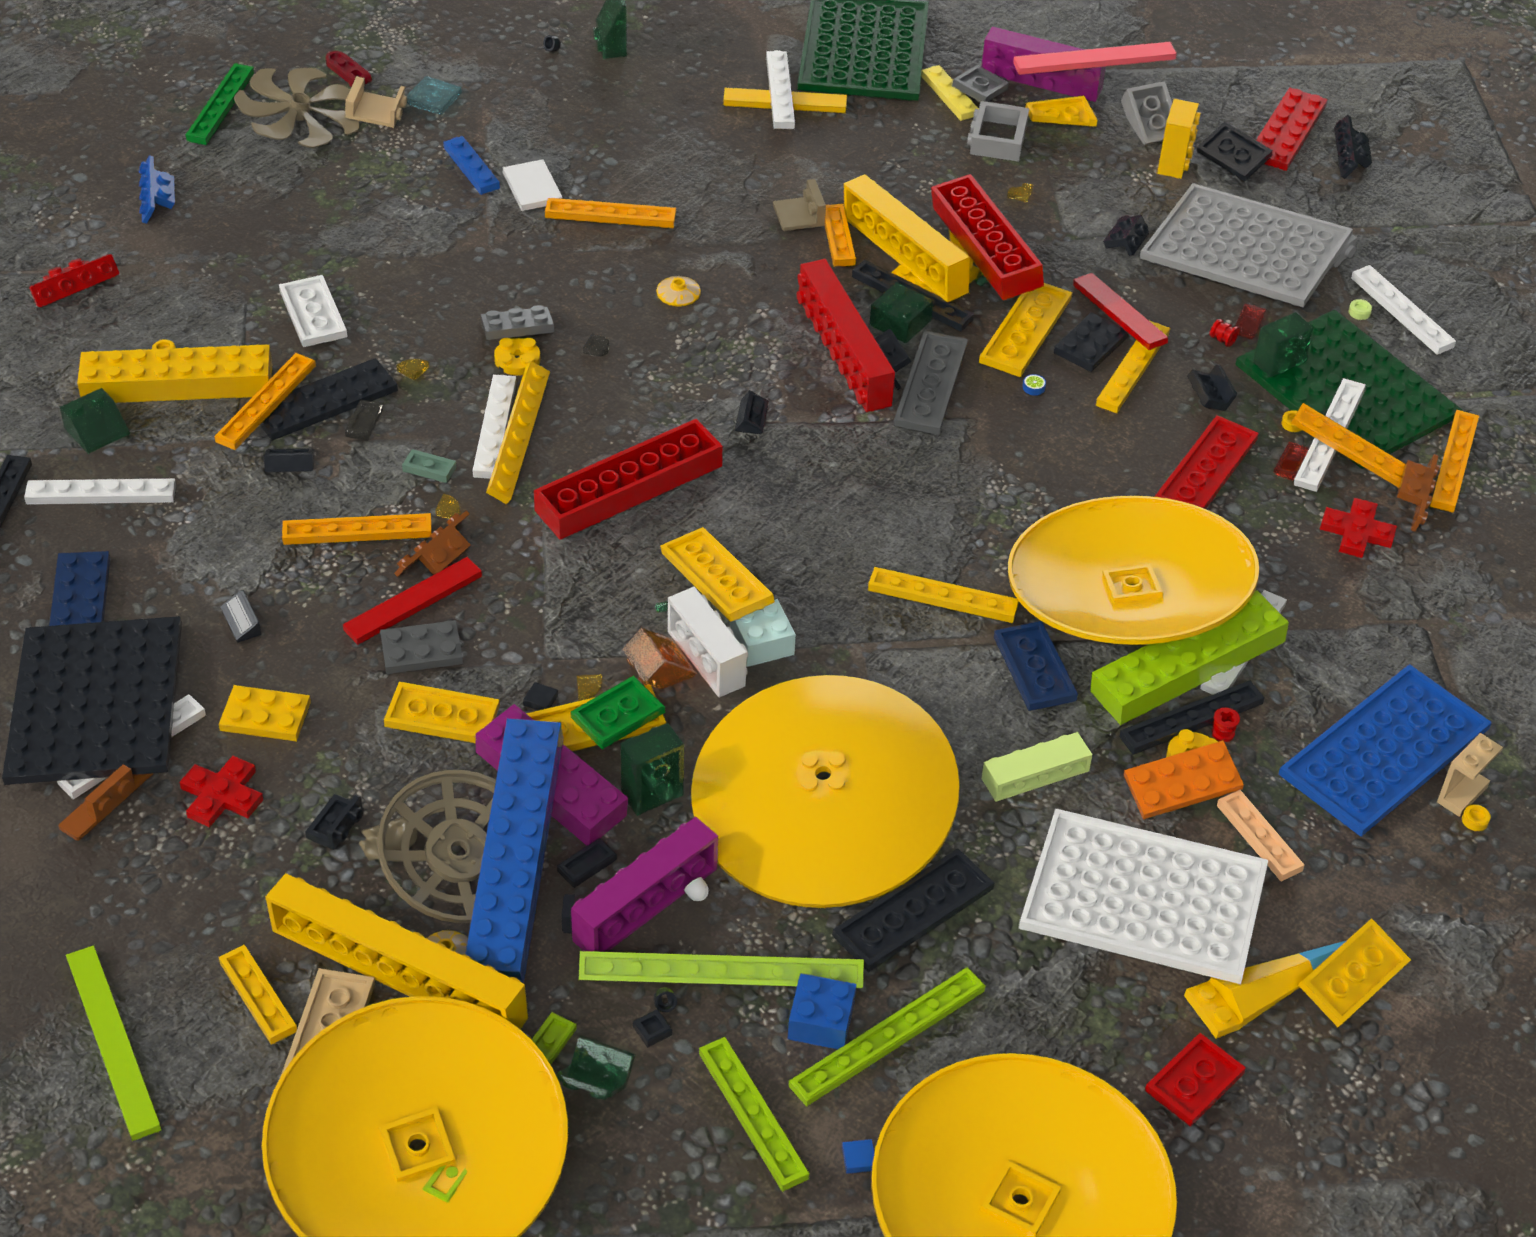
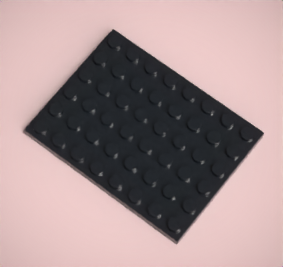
(93, 700)

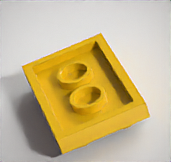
(264, 713)

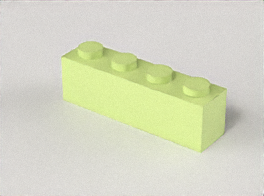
(1036, 766)

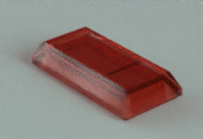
(1250, 320)
(1291, 461)

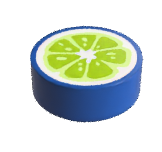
(1034, 384)

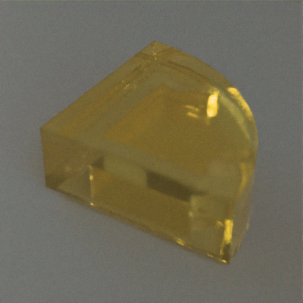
(1020, 193)
(412, 368)
(447, 507)
(588, 686)

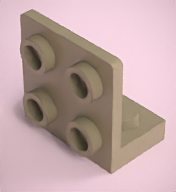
(804, 211)

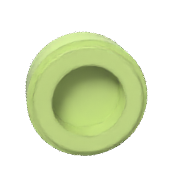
(1360, 309)

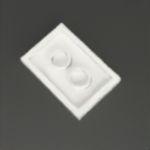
(531, 184)

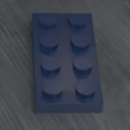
(80, 588)
(1035, 666)

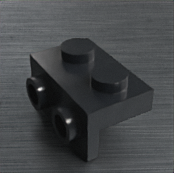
(1127, 232)
(1213, 388)
(335, 821)

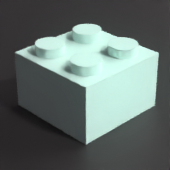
(765, 634)

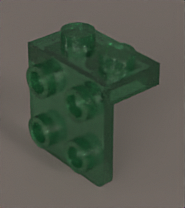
(597, 1068)

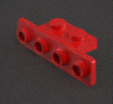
(73, 279)

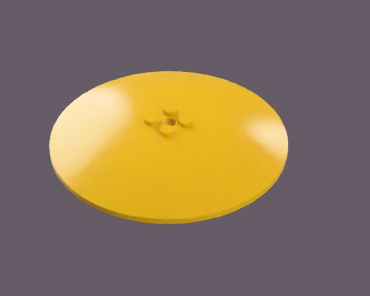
(1133, 570)
(837, 836)
(405, 1074)
(1022, 1128)

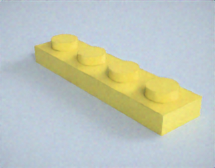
(942, 85)

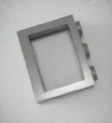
(994, 146)

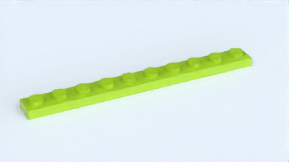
(714, 968)

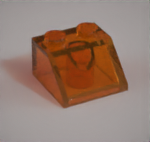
(657, 659)

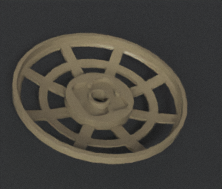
(439, 842)

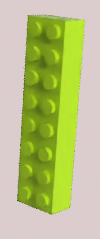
(1174, 667)

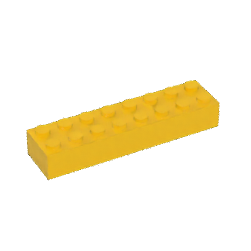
(907, 238)
(176, 373)

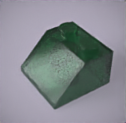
(94, 420)

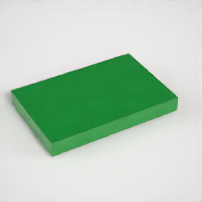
(617, 712)

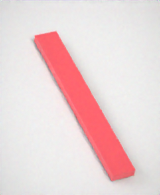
(1094, 58)

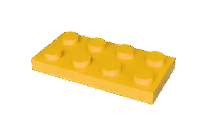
(439, 712)
(1354, 972)

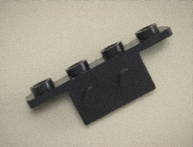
(1351, 147)
(893, 351)

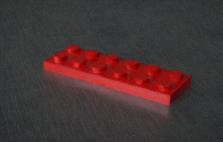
(1290, 126)
(1209, 463)

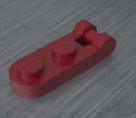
(346, 67)

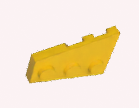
(1063, 111)

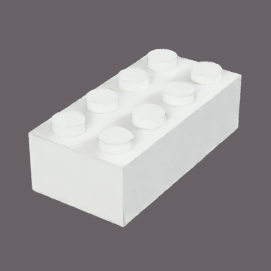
(707, 641)

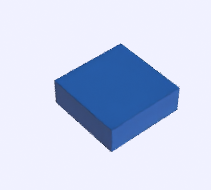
(858, 1156)

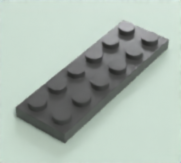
(931, 382)

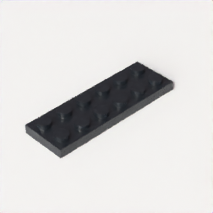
(329, 398)
(913, 909)

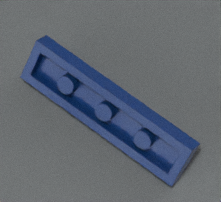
(471, 165)

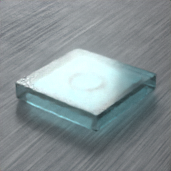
(433, 95)

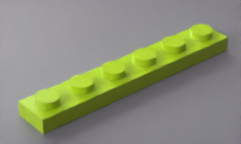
(754, 1114)

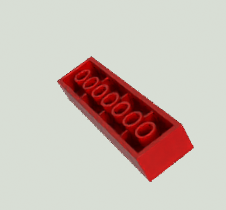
(987, 237)
(846, 335)
(627, 478)

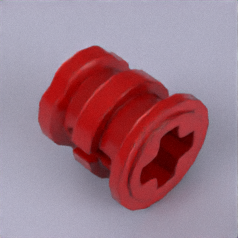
(1224, 332)
(1225, 724)

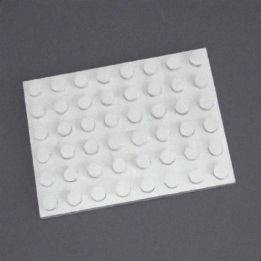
(1145, 895)

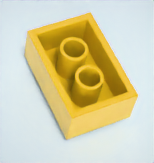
(1179, 138)

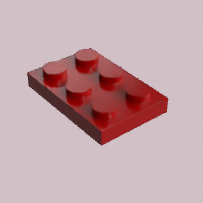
(1195, 1079)

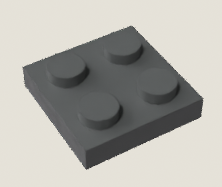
(980, 84)

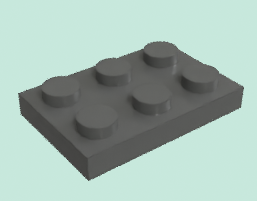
(517, 322)
(421, 647)

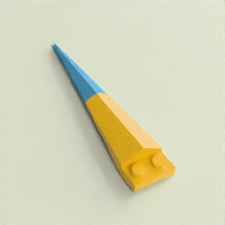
(1231, 1006)

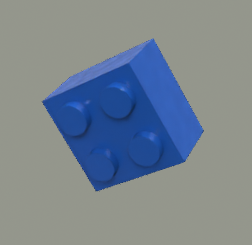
(821, 1011)

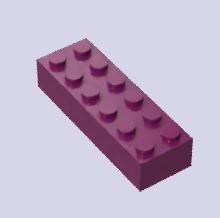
(1004, 45)
(582, 797)
(644, 887)

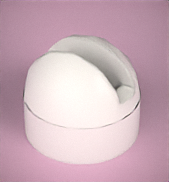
(697, 889)

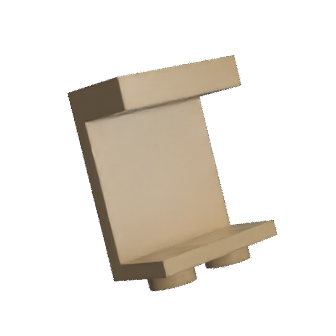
(374, 107)
(1464, 779)

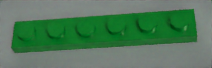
(219, 104)

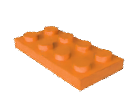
(1183, 779)

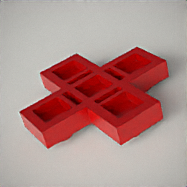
(1358, 527)
(221, 791)

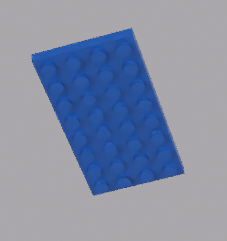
(1384, 749)

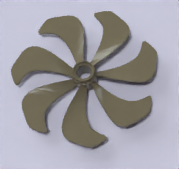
(296, 104)

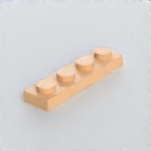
(1260, 835)

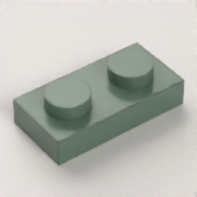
(429, 466)

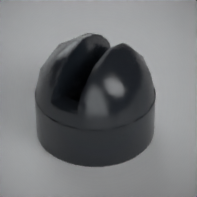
(551, 43)
(672, 1000)

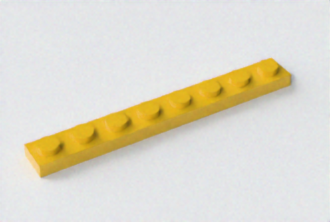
(518, 432)

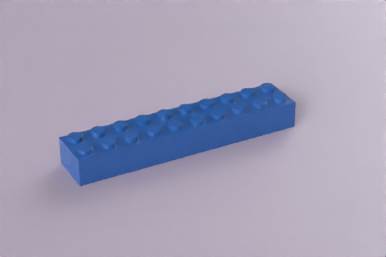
(515, 846)

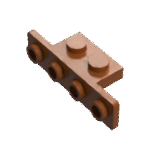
(1416, 486)
(441, 550)
(102, 802)

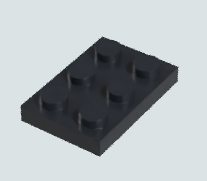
(1234, 151)
(1091, 342)

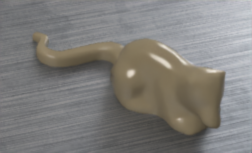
(393, 836)

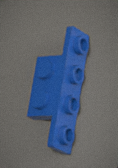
(155, 188)

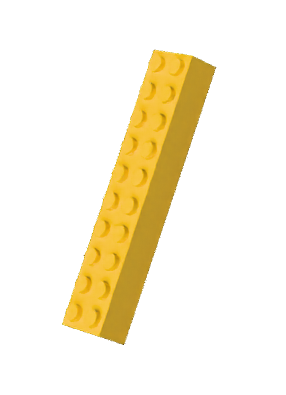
(388, 951)

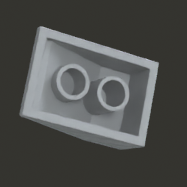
(1148, 110)

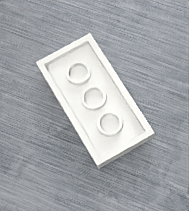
(313, 311)

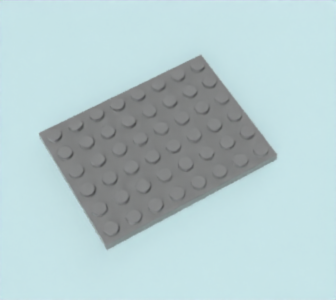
(1247, 244)

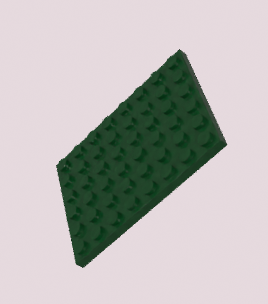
(864, 48)
(1396, 400)

